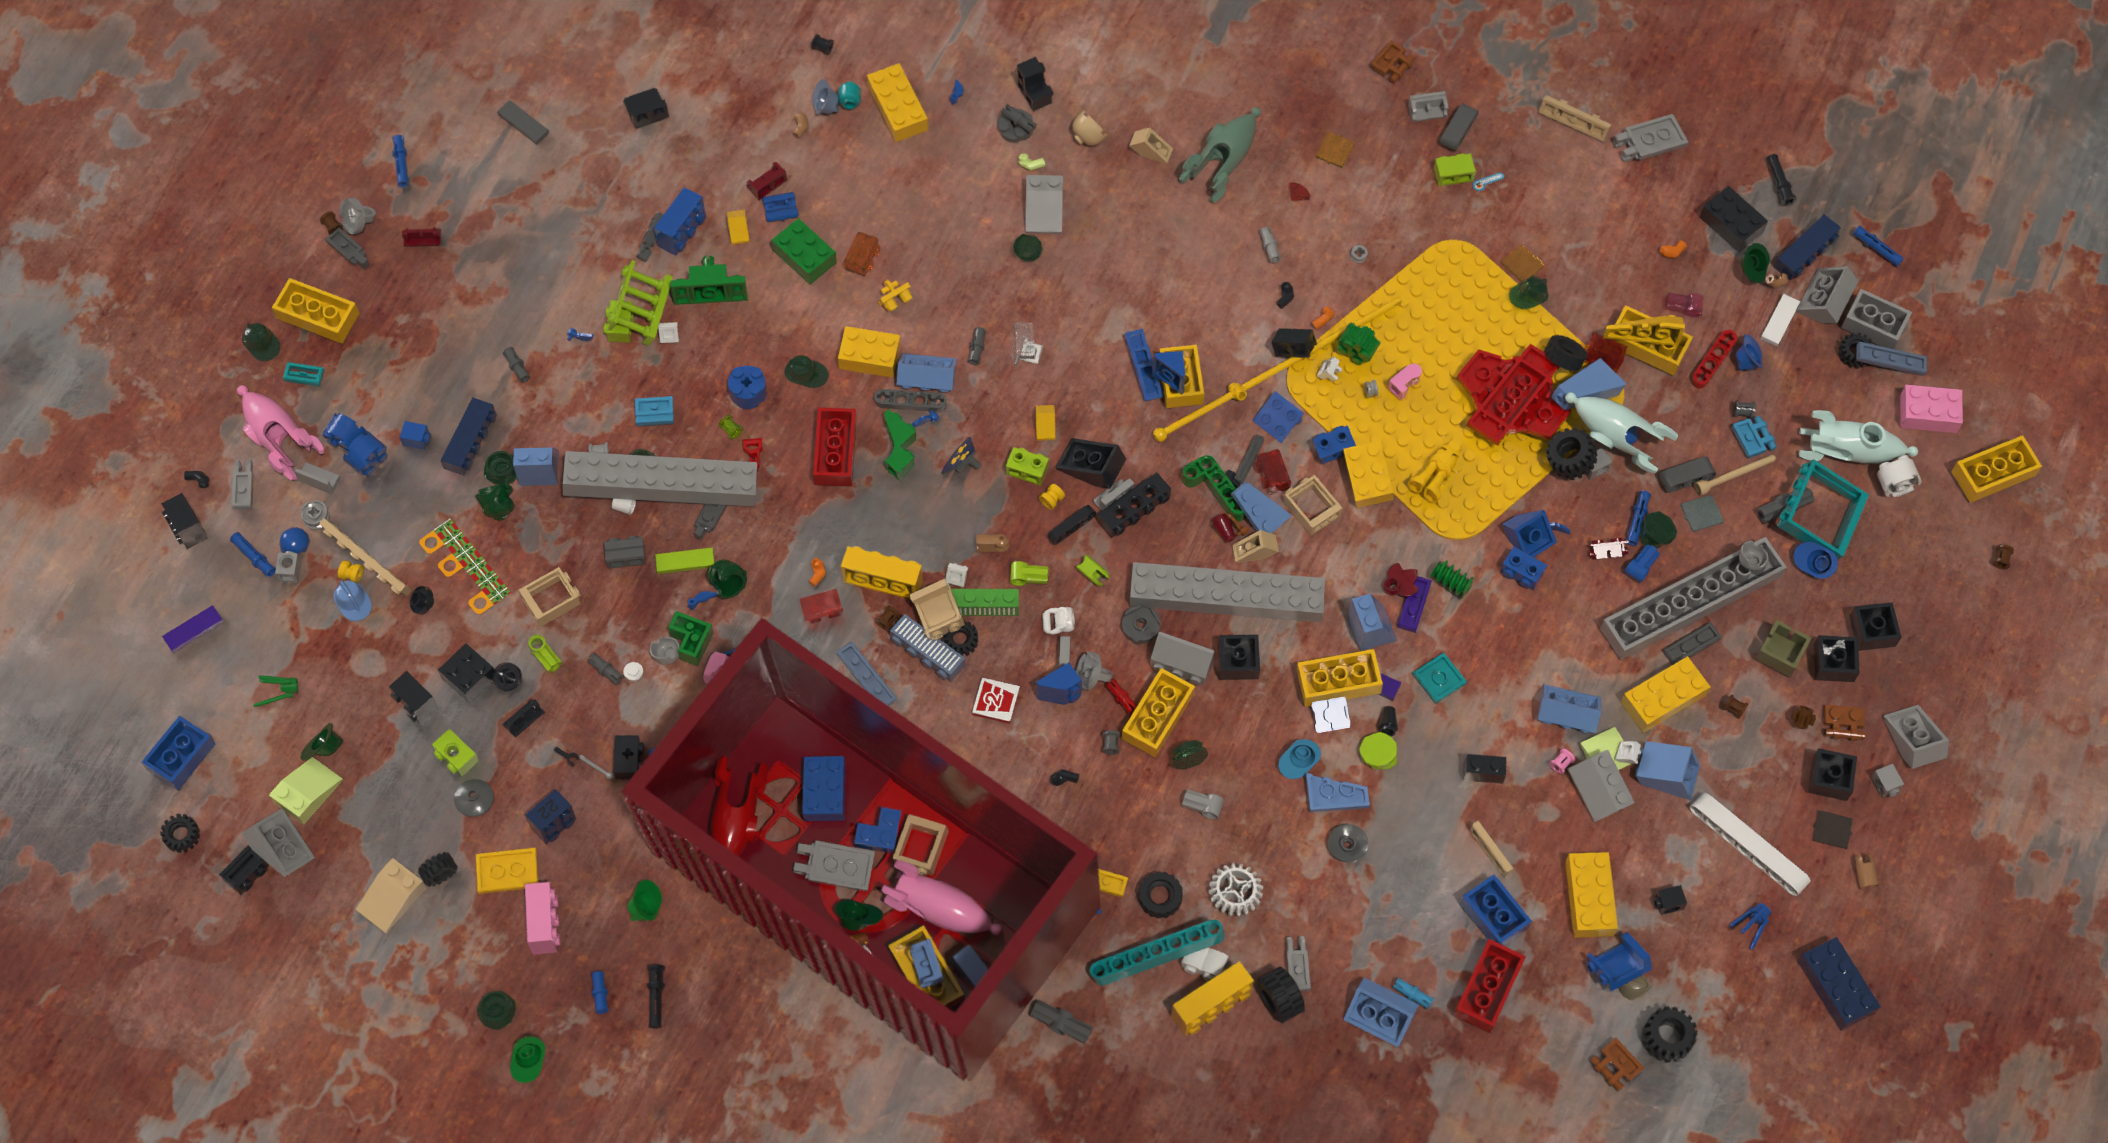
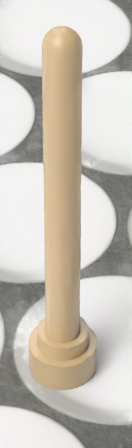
(1703, 486)

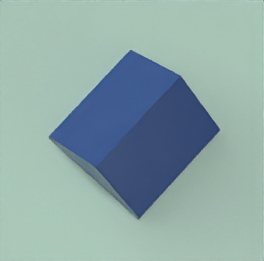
(1170, 369)

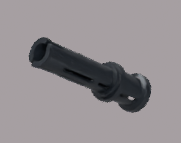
(1783, 186)
(655, 984)

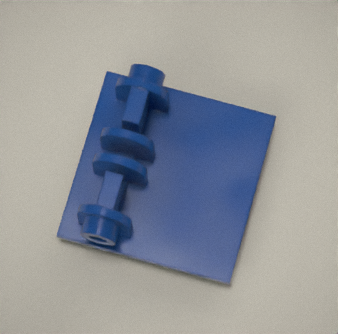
(1278, 417)

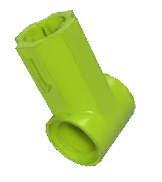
(1023, 573)
(545, 654)

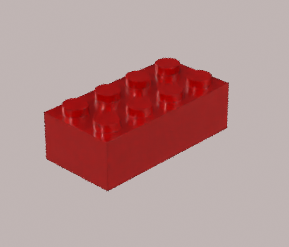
(834, 446)
(1489, 986)

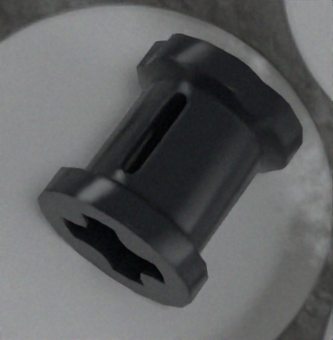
(822, 44)

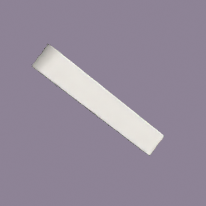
(1750, 844)

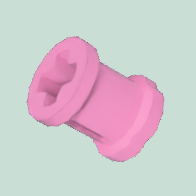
(1564, 755)

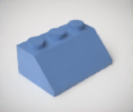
(926, 372)
(1569, 709)
(1381, 1012)

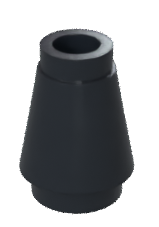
(1388, 721)

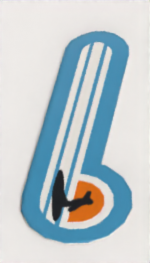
(1479, 185)

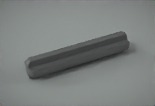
(1249, 459)

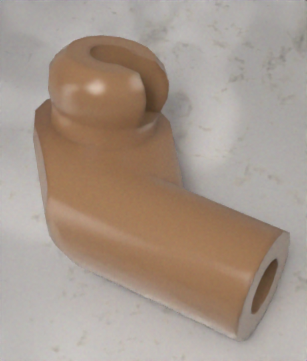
(803, 125)
(1776, 283)

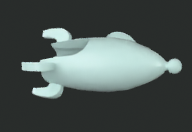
(1610, 422)
(1853, 441)

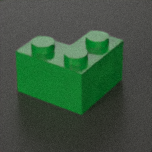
(694, 636)

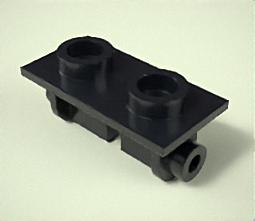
(523, 718)

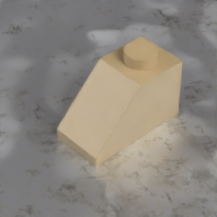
(1151, 145)
(1255, 547)

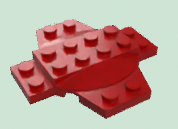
(1512, 395)

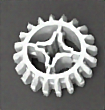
(1221, 898)

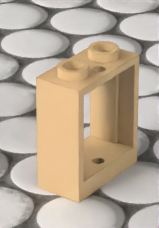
(1321, 520)
(541, 584)
(926, 826)

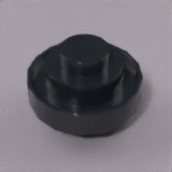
(421, 600)
(507, 676)

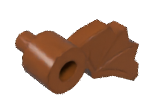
(1241, 530)

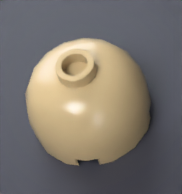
(1087, 130)

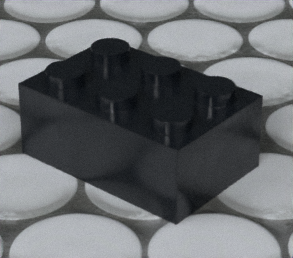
(1733, 219)

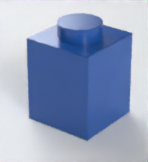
(415, 435)

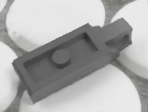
(649, 239)
(347, 248)
(708, 519)

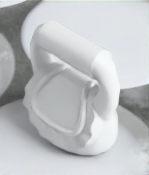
(1063, 618)

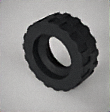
(1565, 352)
(1160, 910)

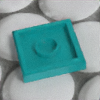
(1439, 678)

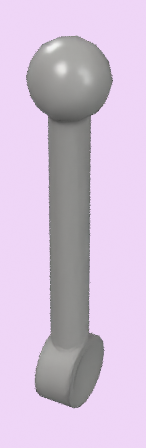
(609, 775)

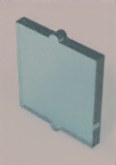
(1702, 513)

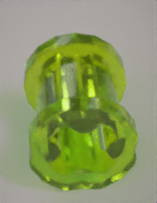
(731, 427)

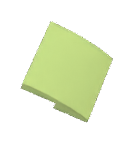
(1606, 740)

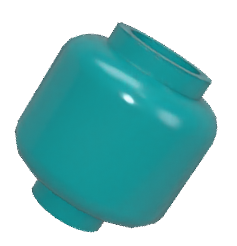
(849, 95)

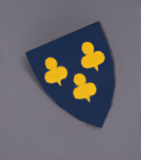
(962, 458)

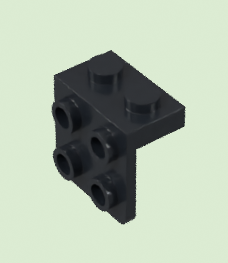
(646, 107)

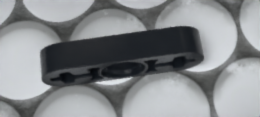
(1071, 524)

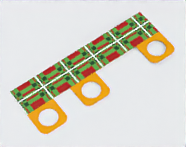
(468, 558)

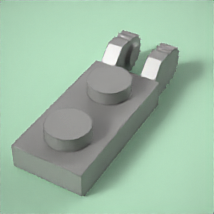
(242, 486)
(1298, 964)

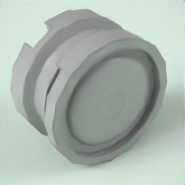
(313, 514)

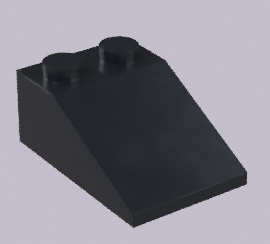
(1092, 462)

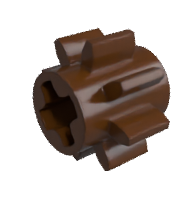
(1803, 717)

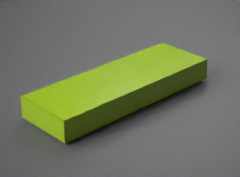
(684, 560)

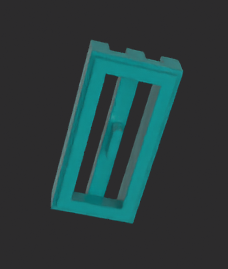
(305, 380)

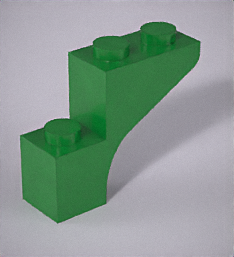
(901, 436)

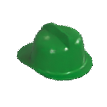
(645, 901)
(527, 1059)

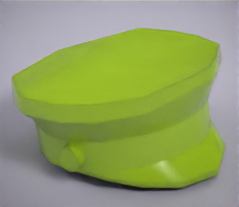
(1379, 751)

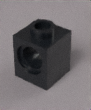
(1670, 900)

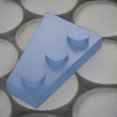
(1259, 509)
(1334, 795)

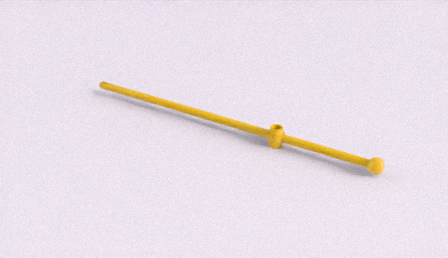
(1238, 391)

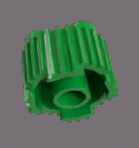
(1358, 343)

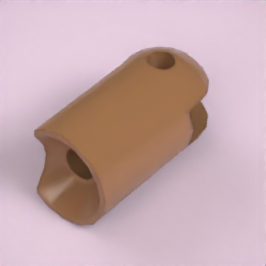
(992, 542)
(1866, 871)

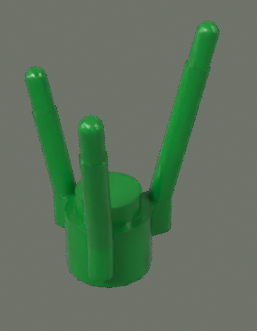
(287, 685)

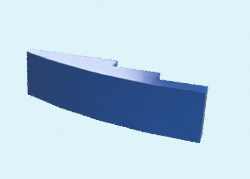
(1143, 365)

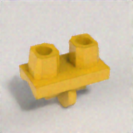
(888, 300)

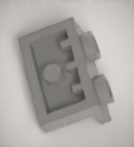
(1111, 495)

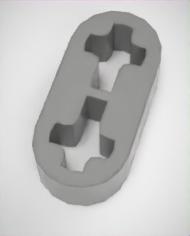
(1064, 650)

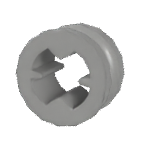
(1355, 258)
(1371, 388)

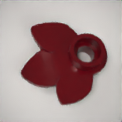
(1403, 579)

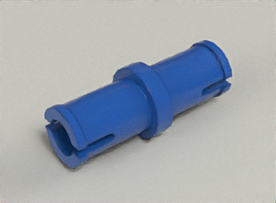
(599, 992)

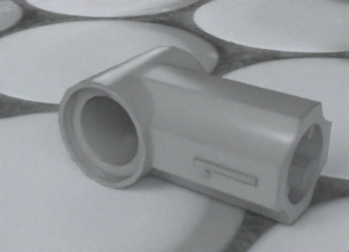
(1208, 805)

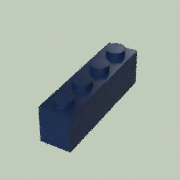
(1807, 247)
(468, 436)

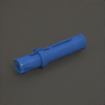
(400, 154)
(1873, 242)
(1638, 519)
(258, 560)

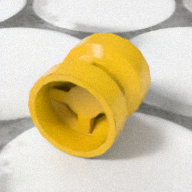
(1052, 496)
(350, 571)

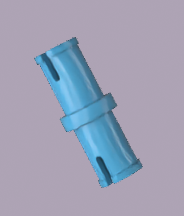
(1413, 993)

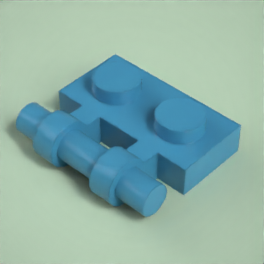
(1749, 438)

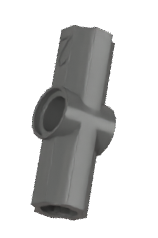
(1773, 510)
(1061, 1021)

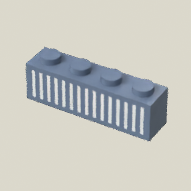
(932, 653)

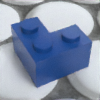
(879, 837)

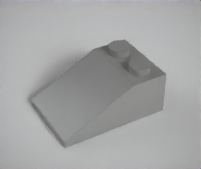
(1044, 204)
(1917, 736)
(278, 843)

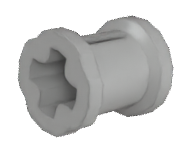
(604, 448)

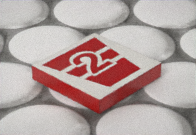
(996, 700)

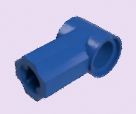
(1640, 567)

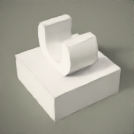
(668, 332)
(1328, 368)
(956, 574)
(1628, 752)

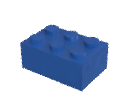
(680, 221)
(178, 753)
(824, 788)
(1495, 911)

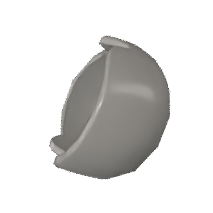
(1753, 556)
(665, 650)

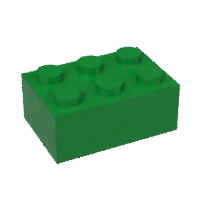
(804, 251)

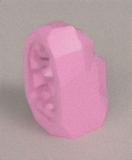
(714, 664)

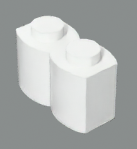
(1205, 962)

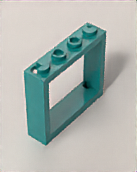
(1837, 483)

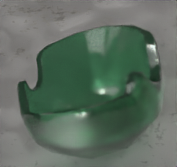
(1028, 247)

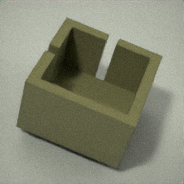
(1783, 653)

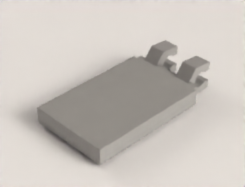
(1651, 138)
(836, 865)

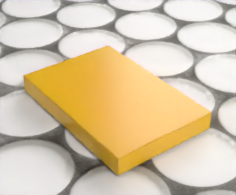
(506, 870)

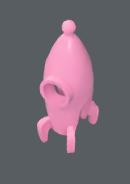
(269, 425)
(937, 902)

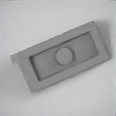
(318, 478)

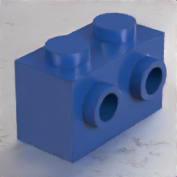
(1331, 445)
(1523, 568)

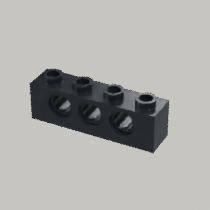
(1137, 496)

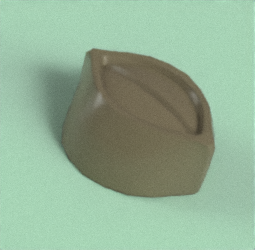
(1636, 988)

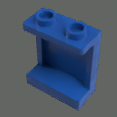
(1620, 963)

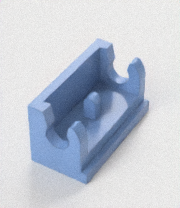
(926, 963)

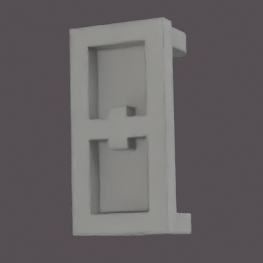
(1428, 106)

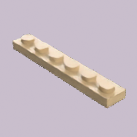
(359, 553)

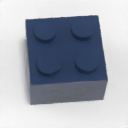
(551, 817)

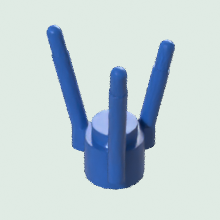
(1758, 915)

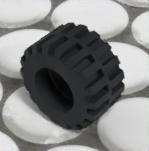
(1568, 441)
(1280, 994)
(1658, 1045)

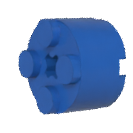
(747, 386)
(342, 431)
(365, 453)

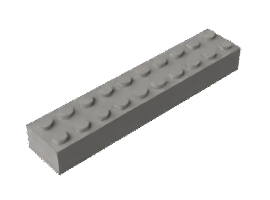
(659, 478)
(1227, 592)
(1688, 601)

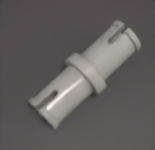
(1270, 244)

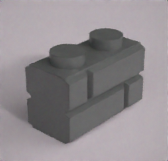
(624, 552)

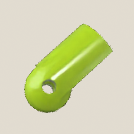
(1092, 570)

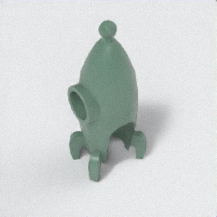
(1227, 145)

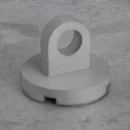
(355, 215)
(1090, 670)

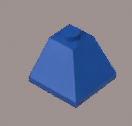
(1530, 532)

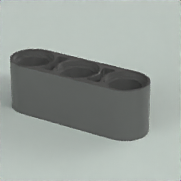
(1458, 127)
(1686, 474)

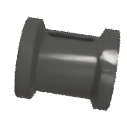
(1744, 409)
(1111, 742)

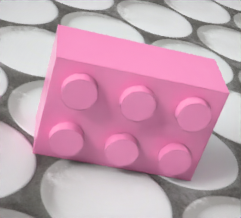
(1931, 409)
(542, 918)

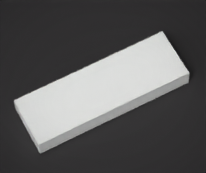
(1780, 320)

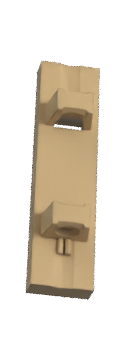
(1574, 118)

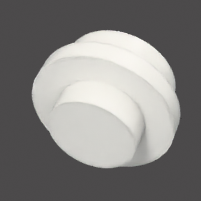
(633, 671)

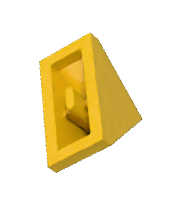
(738, 227)
(1045, 422)

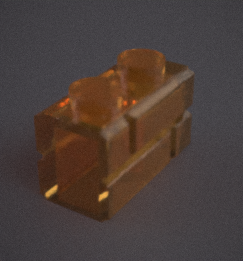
(862, 253)

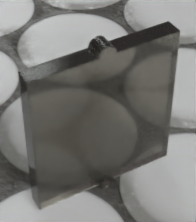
(1832, 829)

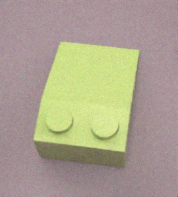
(305, 790)

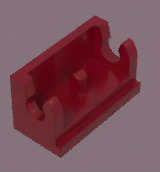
(767, 182)

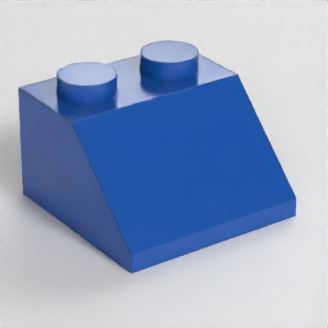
(1060, 686)

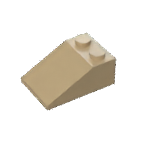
(390, 895)

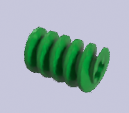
(1453, 578)

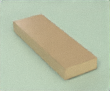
(1491, 849)

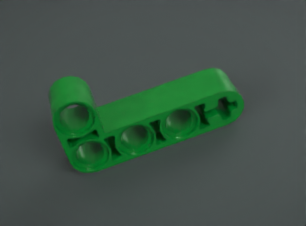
(1218, 489)

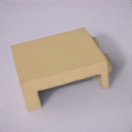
(937, 609)

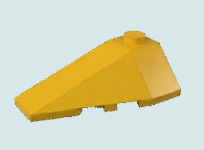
(1655, 330)

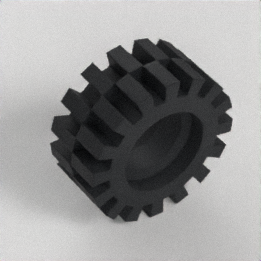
(1846, 354)
(971, 643)
(172, 825)
(437, 869)

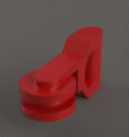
(754, 453)

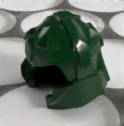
(496, 501)
(727, 578)

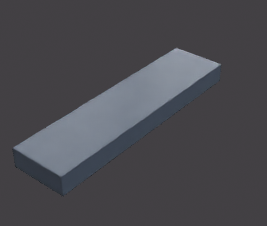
(1891, 358)
(865, 674)

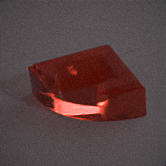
(1298, 192)

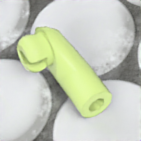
(1027, 163)

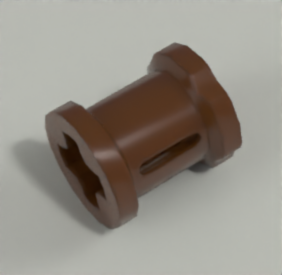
(329, 220)
(2003, 556)
(888, 618)
(1735, 706)

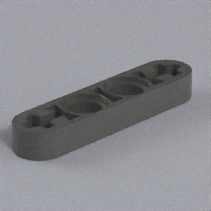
(910, 403)

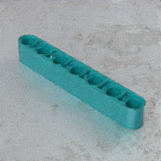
(1147, 950)

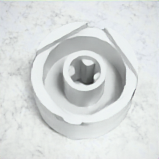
(1898, 476)

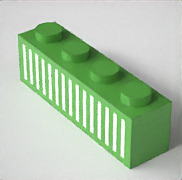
(987, 602)

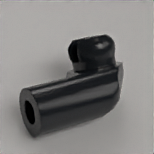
(1287, 295)
(199, 476)
(1063, 776)

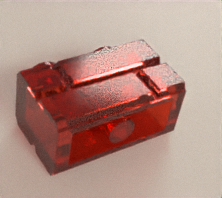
(1273, 472)

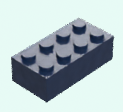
(1838, 983)

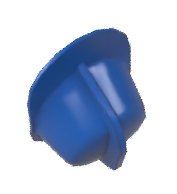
(1749, 354)
(1815, 560)

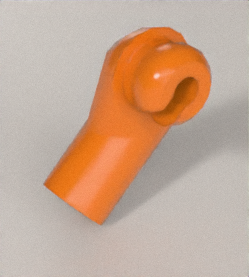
(1673, 251)
(1327, 315)
(819, 572)

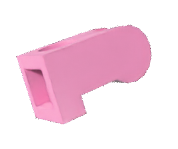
(1404, 379)

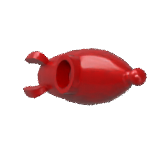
(735, 825)

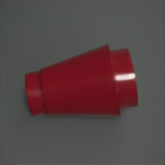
(1223, 526)

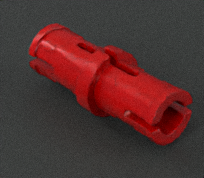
(1122, 697)

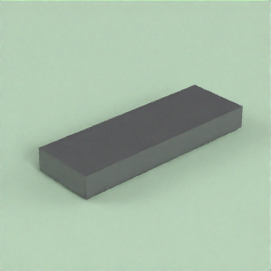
(523, 122)
(1692, 643)

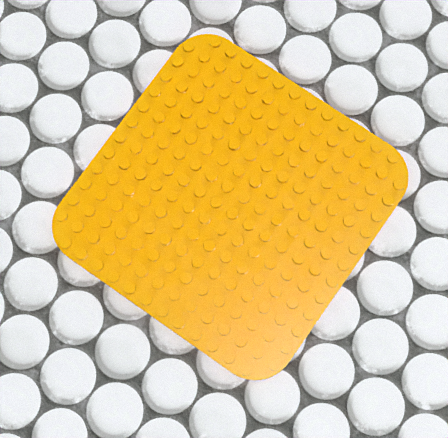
(1448, 311)

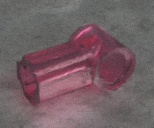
(1690, 304)

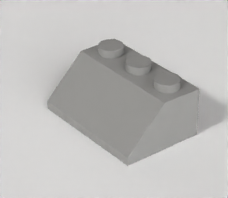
(1828, 294)
(1182, 658)
(1600, 785)

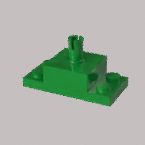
(709, 285)

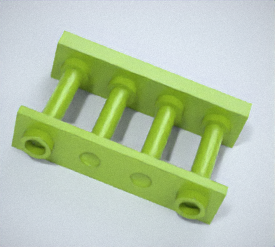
(658, 301)

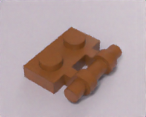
(1388, 58)
(1844, 717)
(1621, 1060)

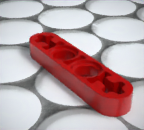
(1714, 359)

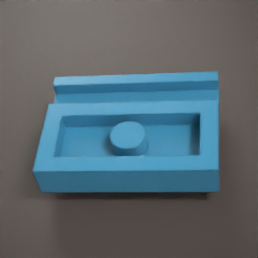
(654, 411)

